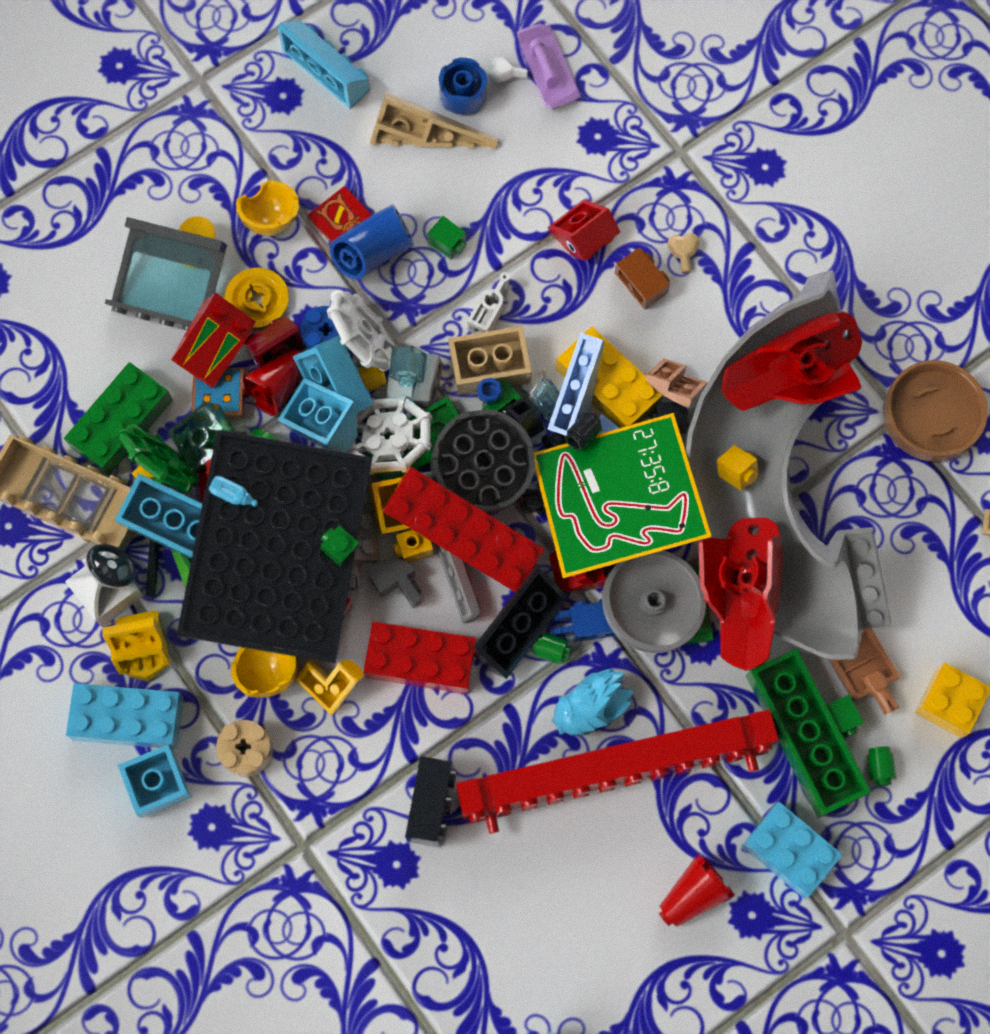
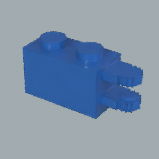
(586, 622)

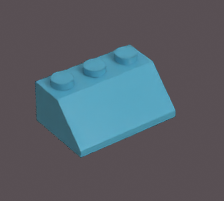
(334, 369)
(321, 416)

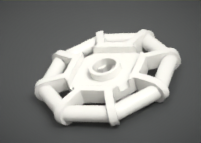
(361, 330)
(400, 426)

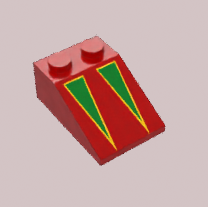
(213, 339)

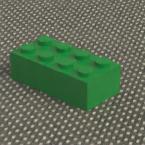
(127, 400)

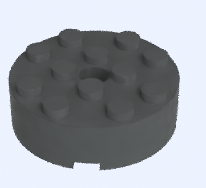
(495, 438)

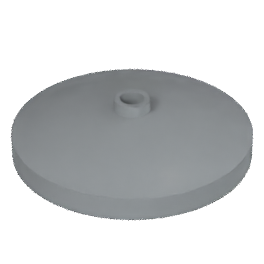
(675, 598)

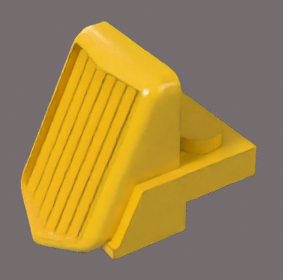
(138, 645)

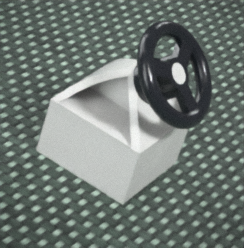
(103, 583)

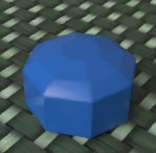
(489, 391)

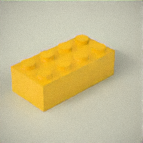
(620, 387)

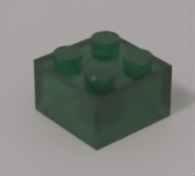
(197, 433)

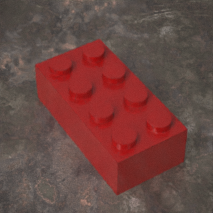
(419, 657)

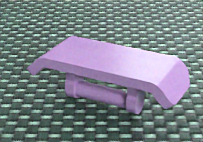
(547, 65)

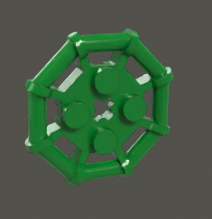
(157, 458)

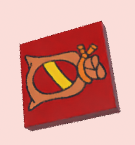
(338, 214)

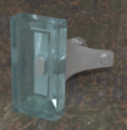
(543, 394)

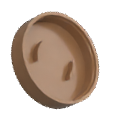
(935, 410)

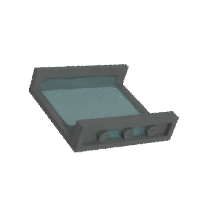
(166, 273)

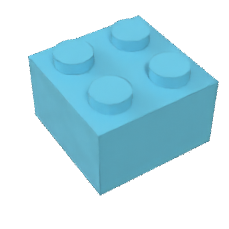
(154, 781)

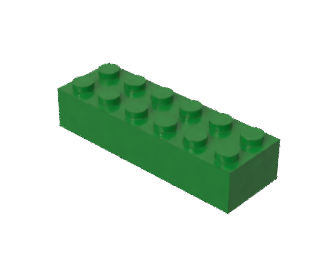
(808, 733)

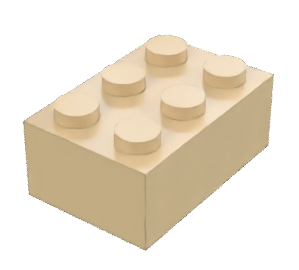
(487, 355)

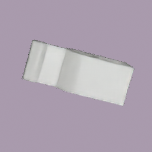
(485, 316)

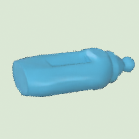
(231, 492)

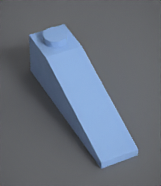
(578, 384)

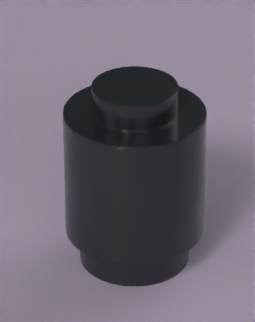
(583, 431)

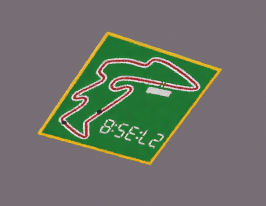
(620, 496)

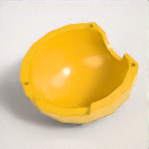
(270, 209)
(262, 673)

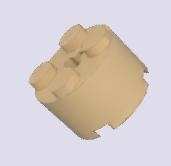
(234, 737)

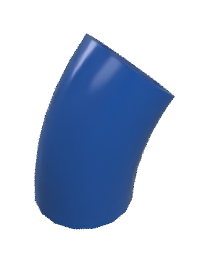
(370, 243)

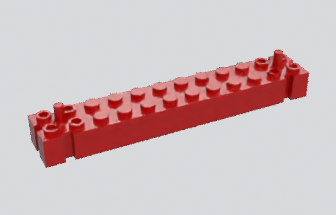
(614, 765)

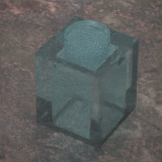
(407, 365)

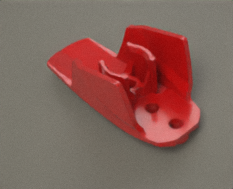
(796, 366)
(744, 590)

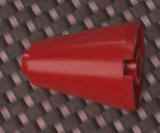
(273, 383)
(694, 893)

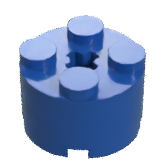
(463, 86)
(315, 327)

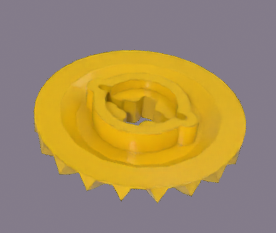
(265, 284)

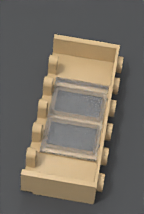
(63, 492)

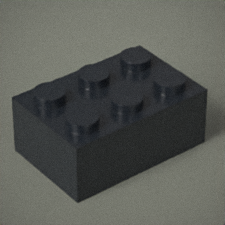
(430, 802)

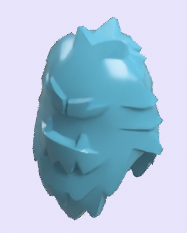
(592, 703)

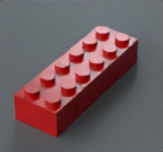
(462, 529)

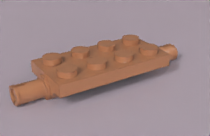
(868, 673)

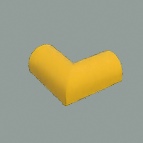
(330, 689)

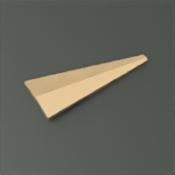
(413, 125)

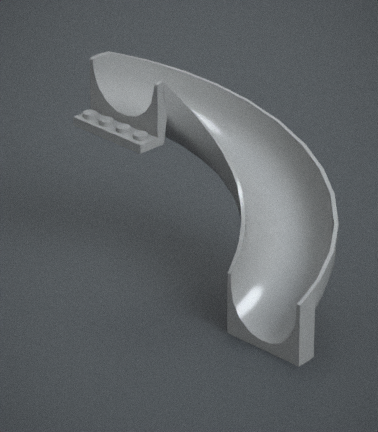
(824, 589)

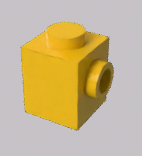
(737, 467)
(412, 546)

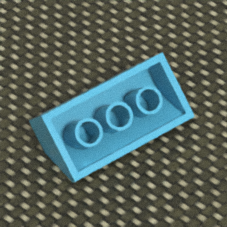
(323, 62)

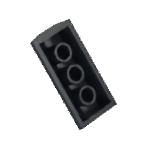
(519, 623)

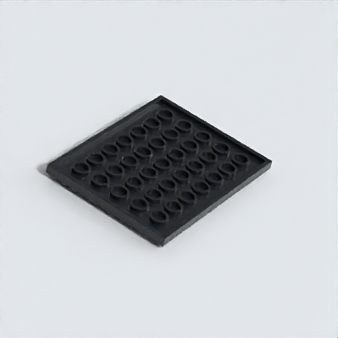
(261, 568)

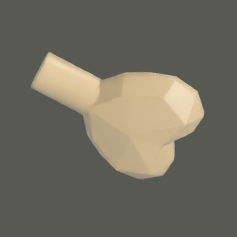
(684, 249)

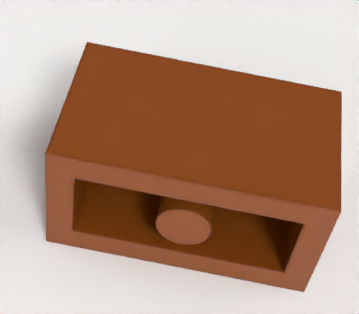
(642, 277)

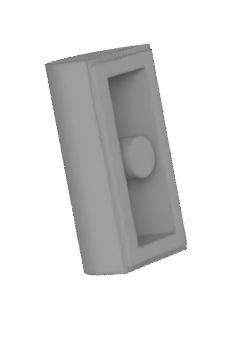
(426, 392)

